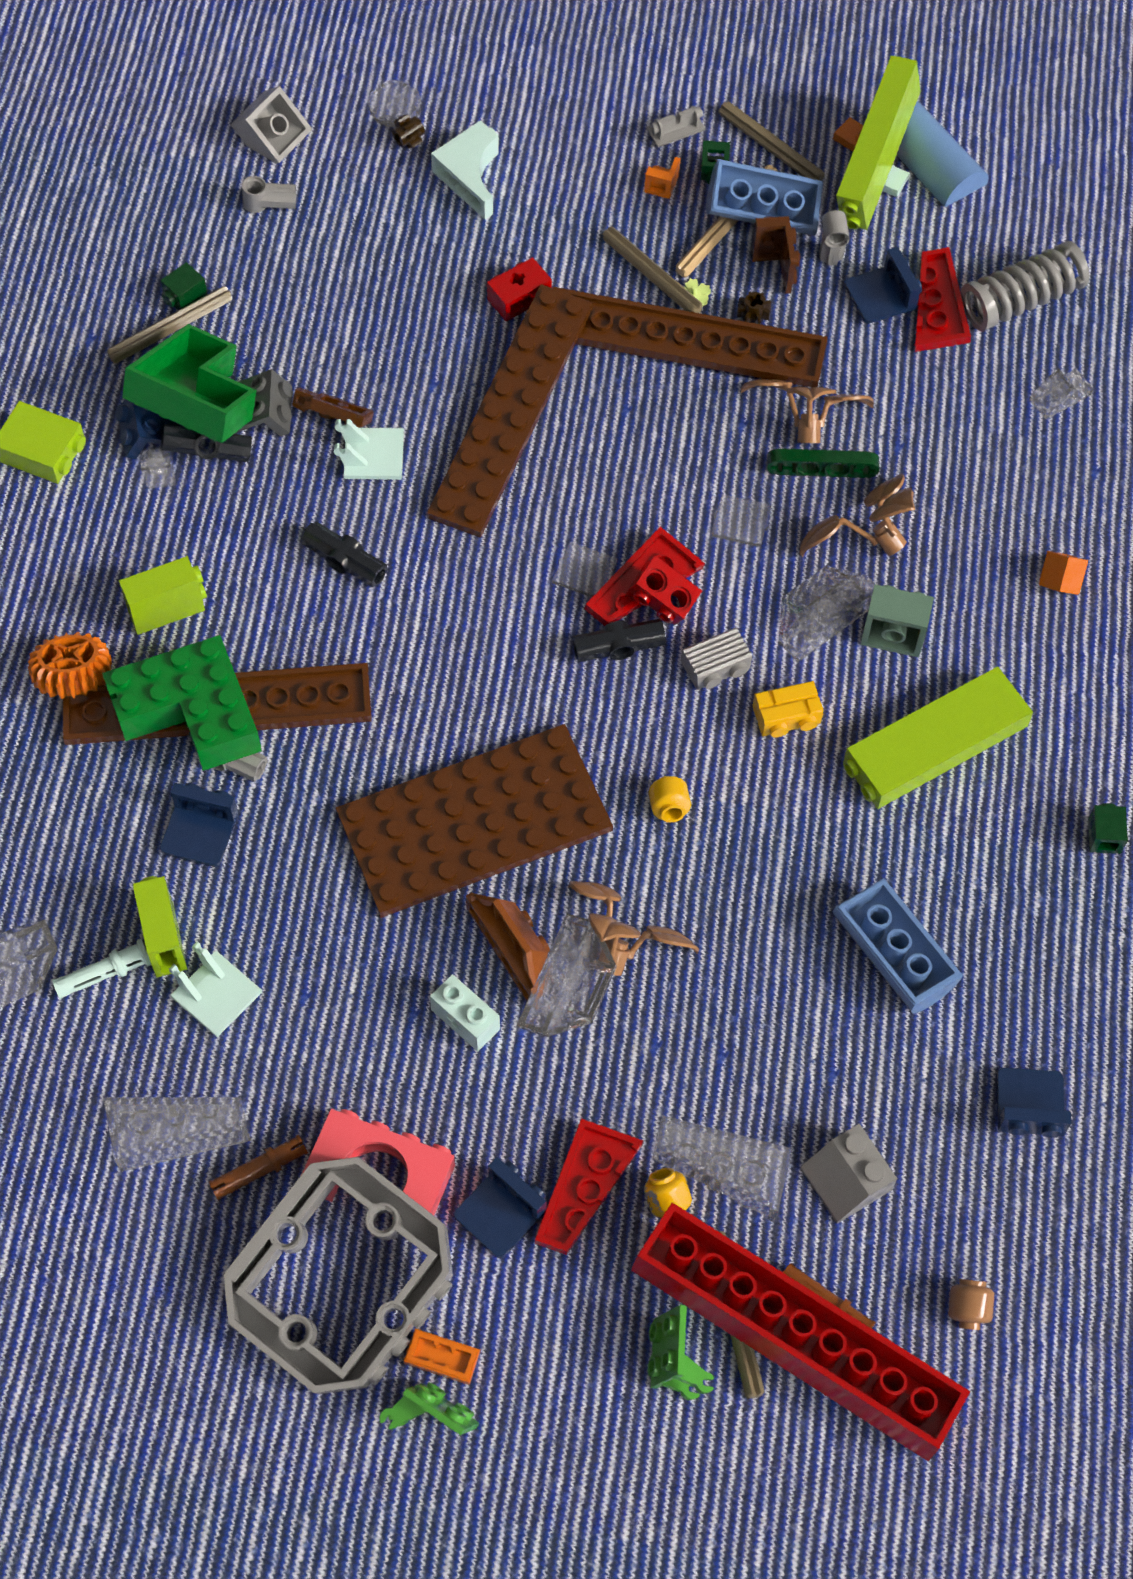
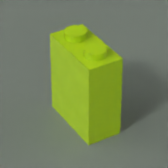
(40, 442)
(163, 594)
(159, 925)

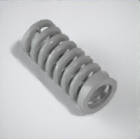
(988, 288)

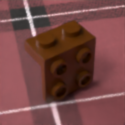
(775, 241)

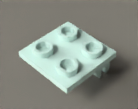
(370, 451)
(214, 992)

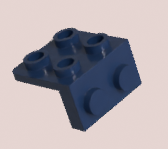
(886, 289)
(139, 427)
(199, 824)
(1031, 1102)
(501, 1208)

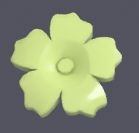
(700, 292)

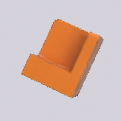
(661, 180)
(1063, 572)

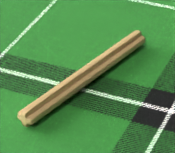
(706, 243)

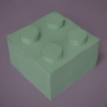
(897, 620)

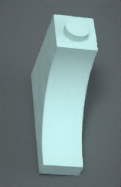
(463, 162)

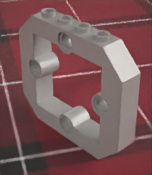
(272, 1333)

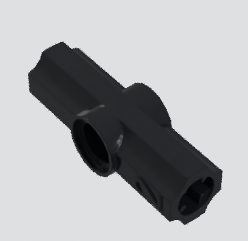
(187, 441)
(344, 554)
(619, 640)

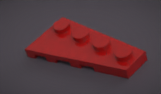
(940, 304)
(614, 599)
(586, 1179)

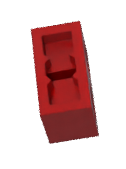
(667, 583)

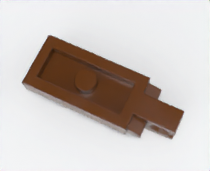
(332, 407)

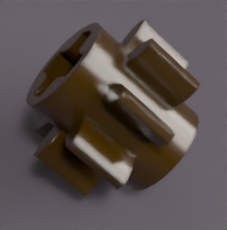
(408, 131)
(754, 308)

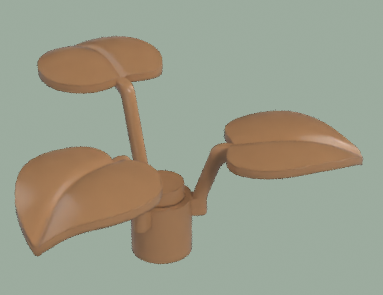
(809, 426)
(885, 532)
(611, 930)

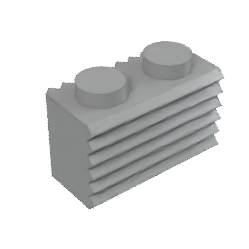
(716, 659)

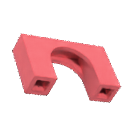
(350, 1137)

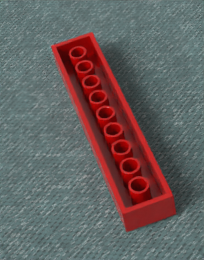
(801, 1331)

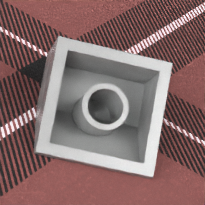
(272, 125)
(849, 1173)

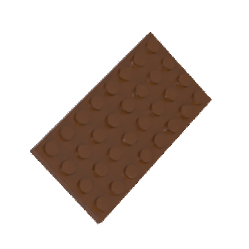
(473, 820)

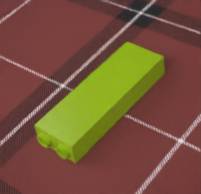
(879, 142)
(937, 737)

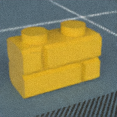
(788, 709)

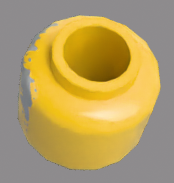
(664, 1188)

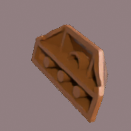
(511, 938)

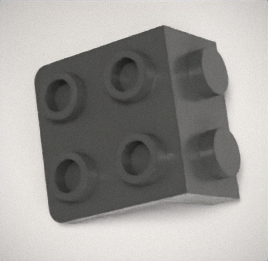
(271, 402)

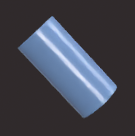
(939, 159)
(756, 192)
(898, 946)

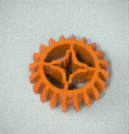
(69, 665)

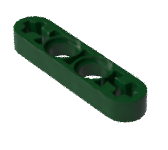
(823, 463)

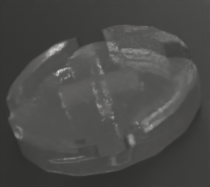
(392, 101)

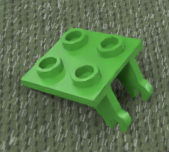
(668, 1362)
(429, 1399)

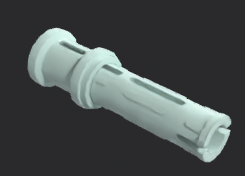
(116, 964)

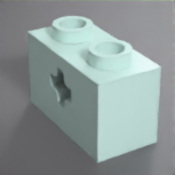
(465, 1012)

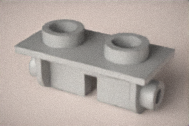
(676, 127)

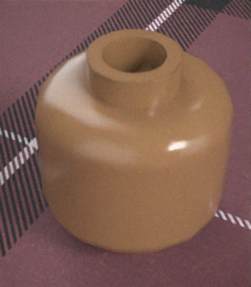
(971, 1304)

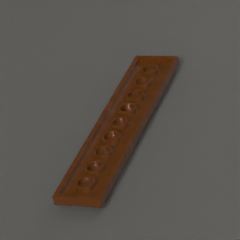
(702, 340)
(509, 411)
(273, 697)

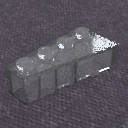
(172, 1127)
(726, 1162)

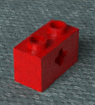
(516, 288)

